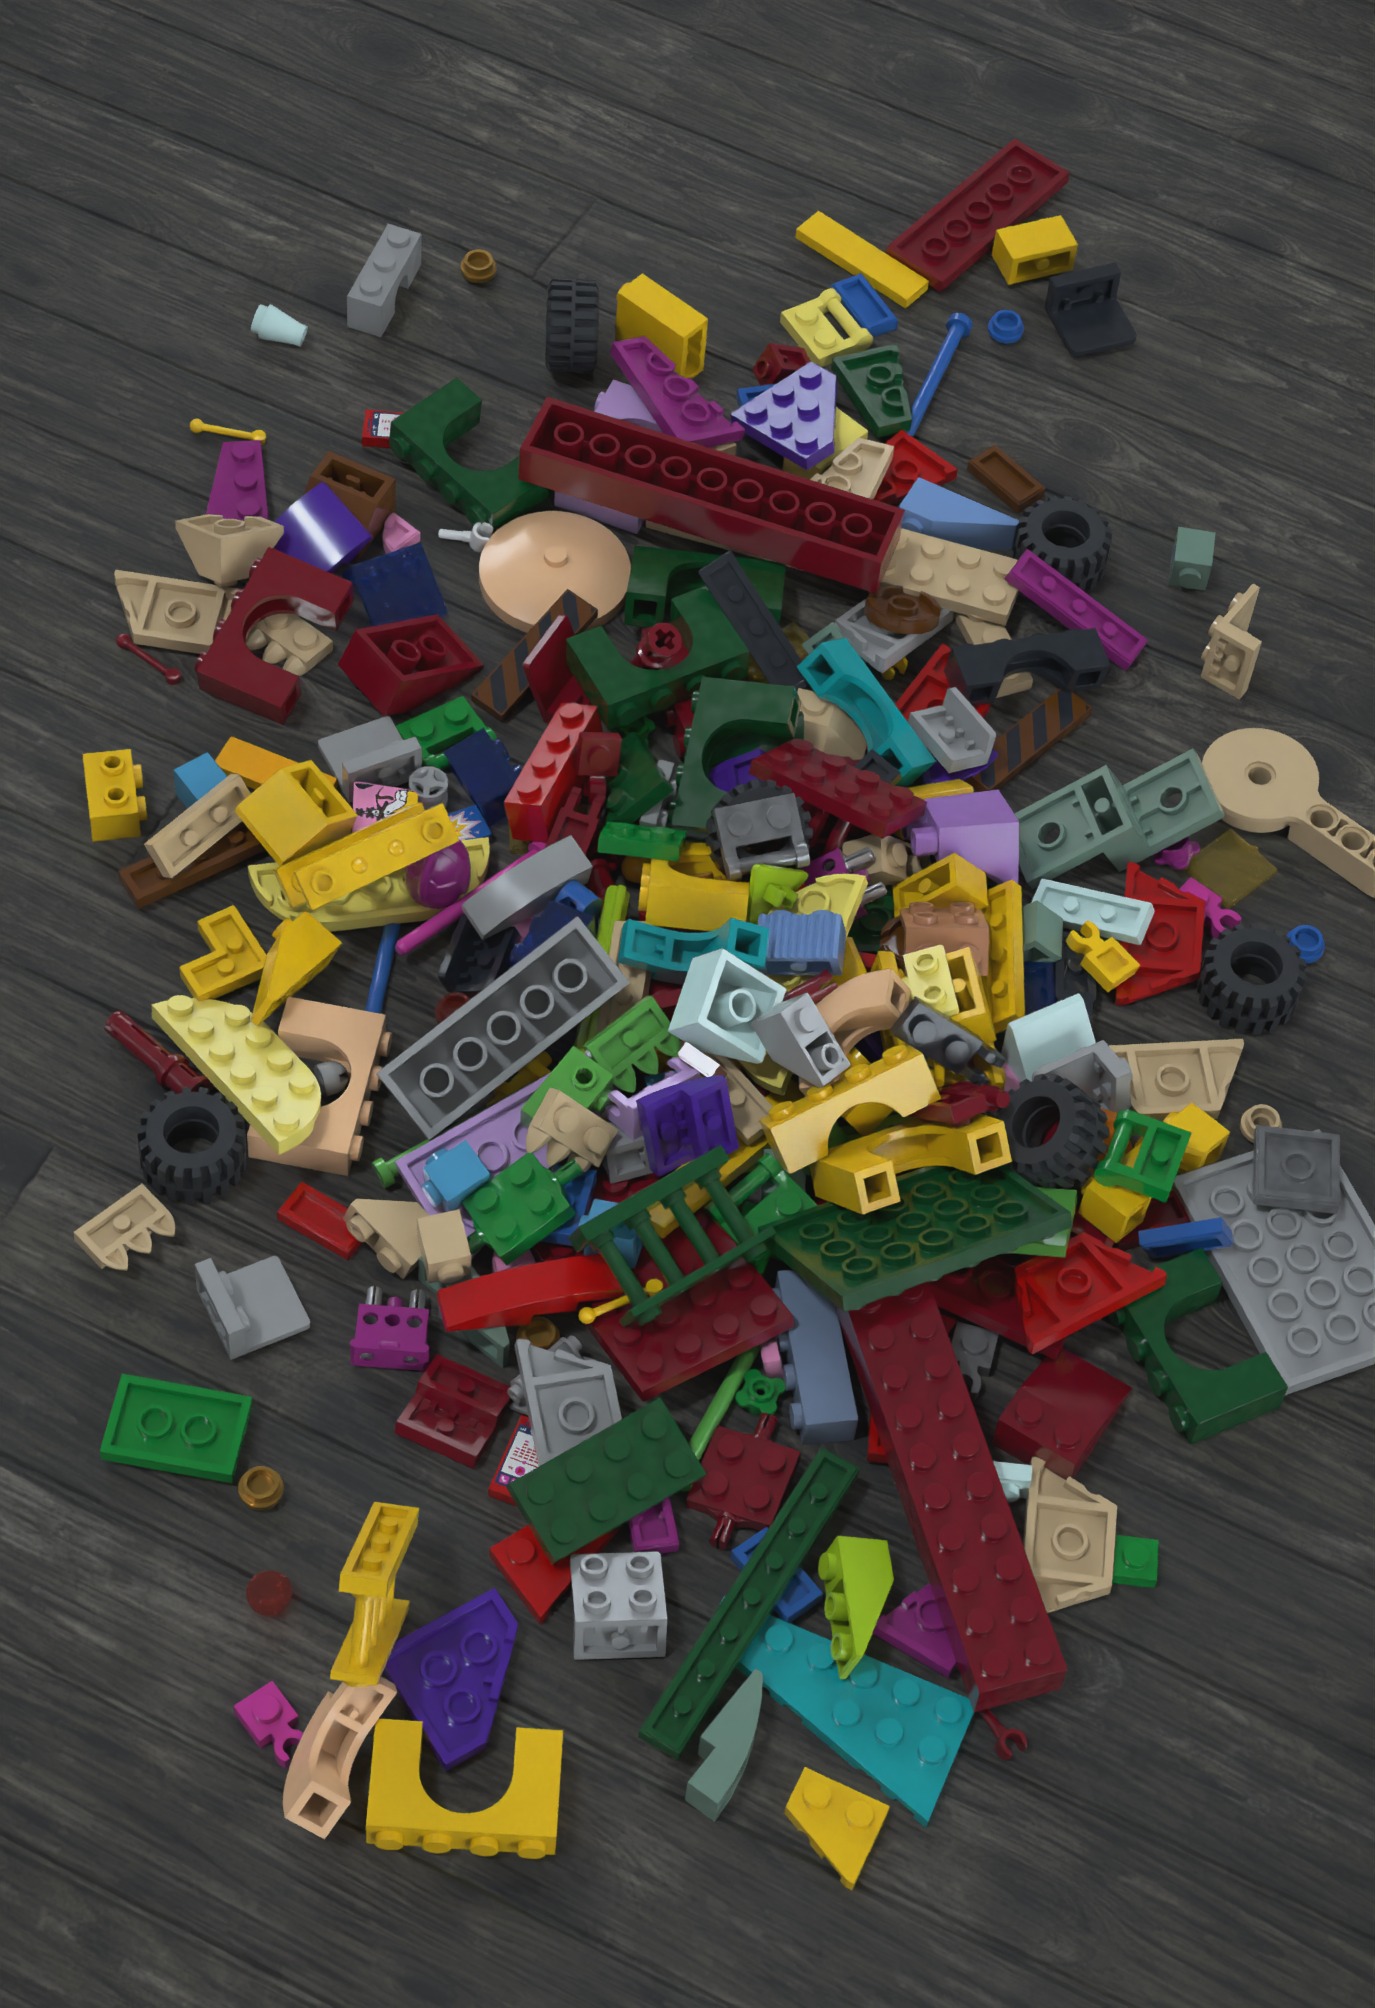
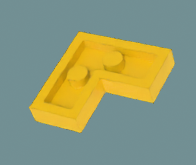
(234, 958)

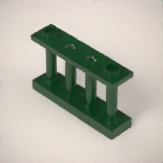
(635, 1215)

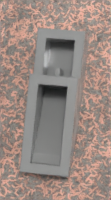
(527, 887)

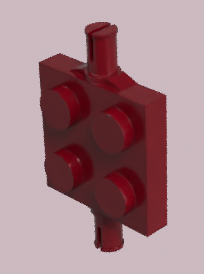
(743, 1480)

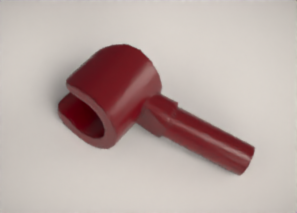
(1002, 1734)

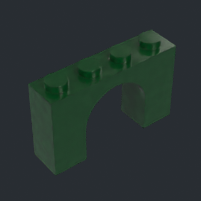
(481, 495)
(667, 573)
(632, 692)
(721, 713)
(1197, 1398)

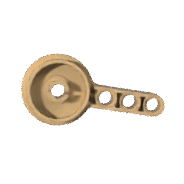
(1272, 784)

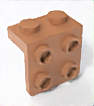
(952, 927)

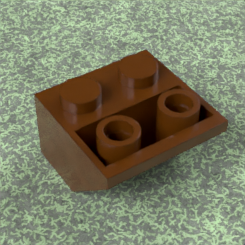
(361, 489)

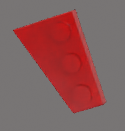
(909, 462)
(532, 1574)

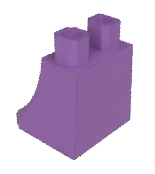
(974, 827)

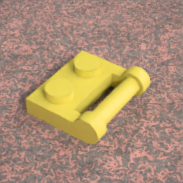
(817, 335)

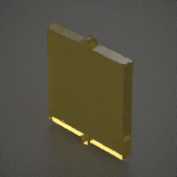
(1230, 868)

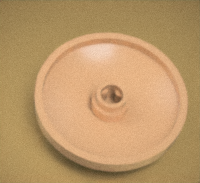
(542, 557)

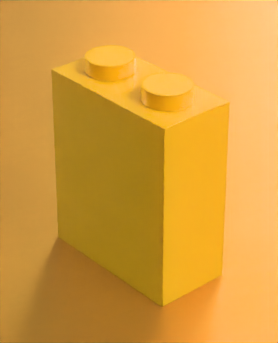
(665, 320)

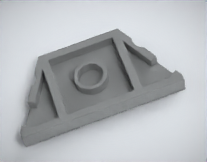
(880, 646)
(565, 1398)

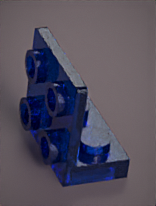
(397, 586)

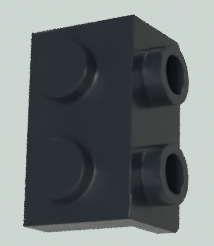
(474, 962)

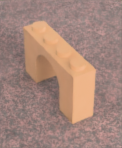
(355, 1041)

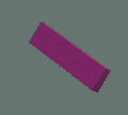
(1075, 607)

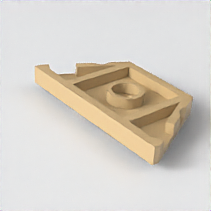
(172, 611)
(1180, 1073)
(1068, 1539)

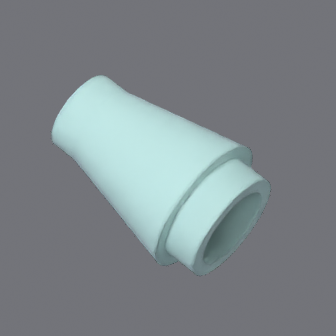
(277, 326)

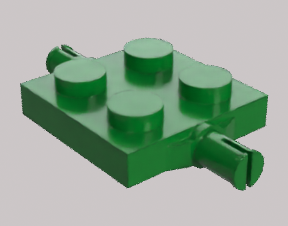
(520, 1207)

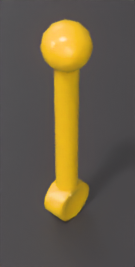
(198, 426)
(587, 1314)

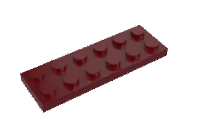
(966, 220)

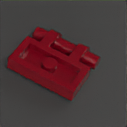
(961, 1102)

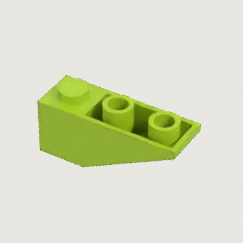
(856, 1586)

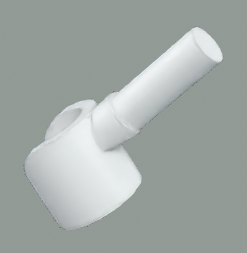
(477, 538)

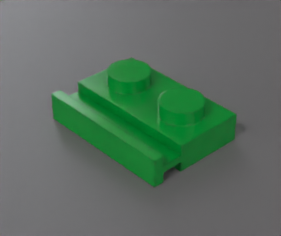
(642, 841)

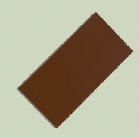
(1006, 479)

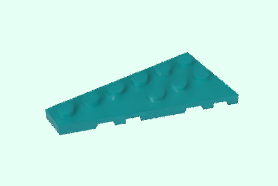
(875, 1719)

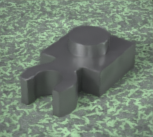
(974, 1353)

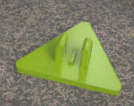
(772, 887)

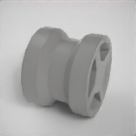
(430, 780)

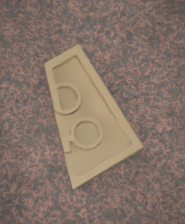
(859, 468)

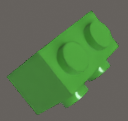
(577, 1078)

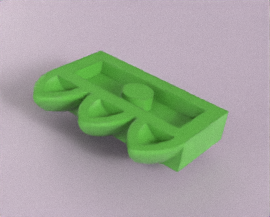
(633, 1041)

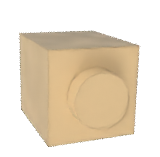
(444, 1247)

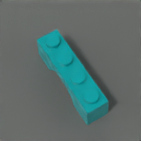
(844, 679)

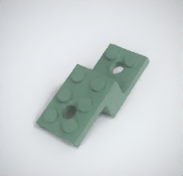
(1115, 818)

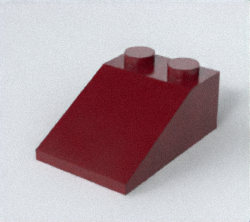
(407, 662)
(1060, 1413)

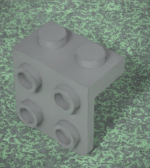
(1097, 1073)

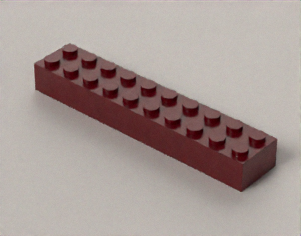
(711, 494)
(953, 1499)

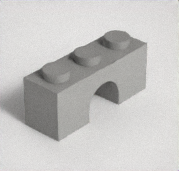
(390, 265)

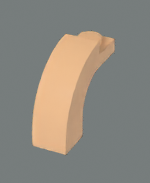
(860, 1008)
(320, 1769)

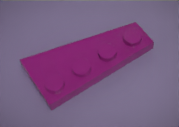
(672, 398)
(239, 482)

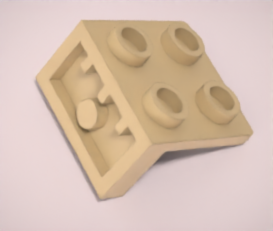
(1232, 650)

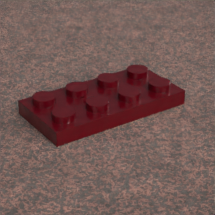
(839, 787)

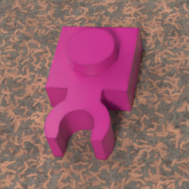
(1214, 915)
(270, 1718)

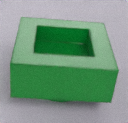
(1135, 1561)

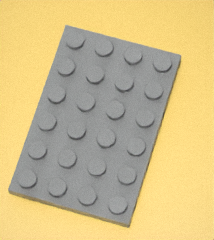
(1292, 1273)

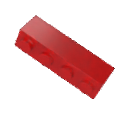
(549, 773)

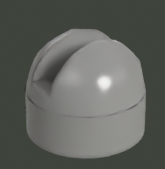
(328, 1077)

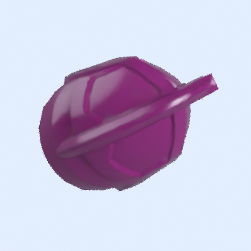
(440, 877)

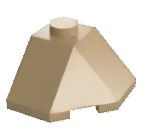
(227, 547)
(830, 727)

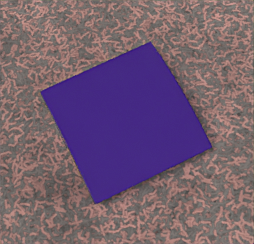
(321, 530)
(686, 1122)

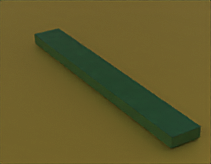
(748, 1604)

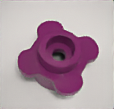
(1177, 854)

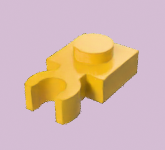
(1102, 960)

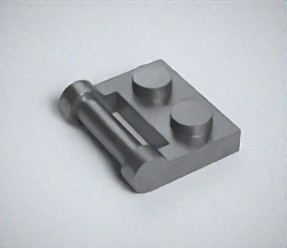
(758, 823)

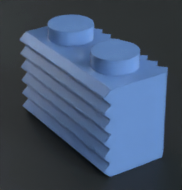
(804, 943)

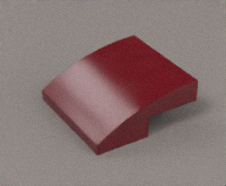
(454, 1411)

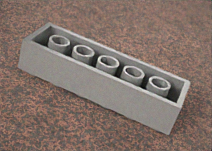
(502, 1028)

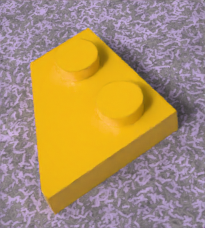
(837, 1822)

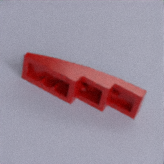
(525, 1291)

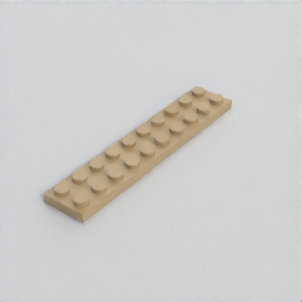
(950, 572)

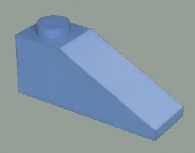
(956, 518)

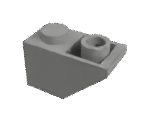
(801, 1040)

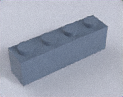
(815, 1364)

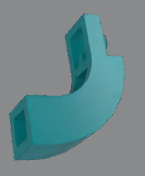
(670, 952)

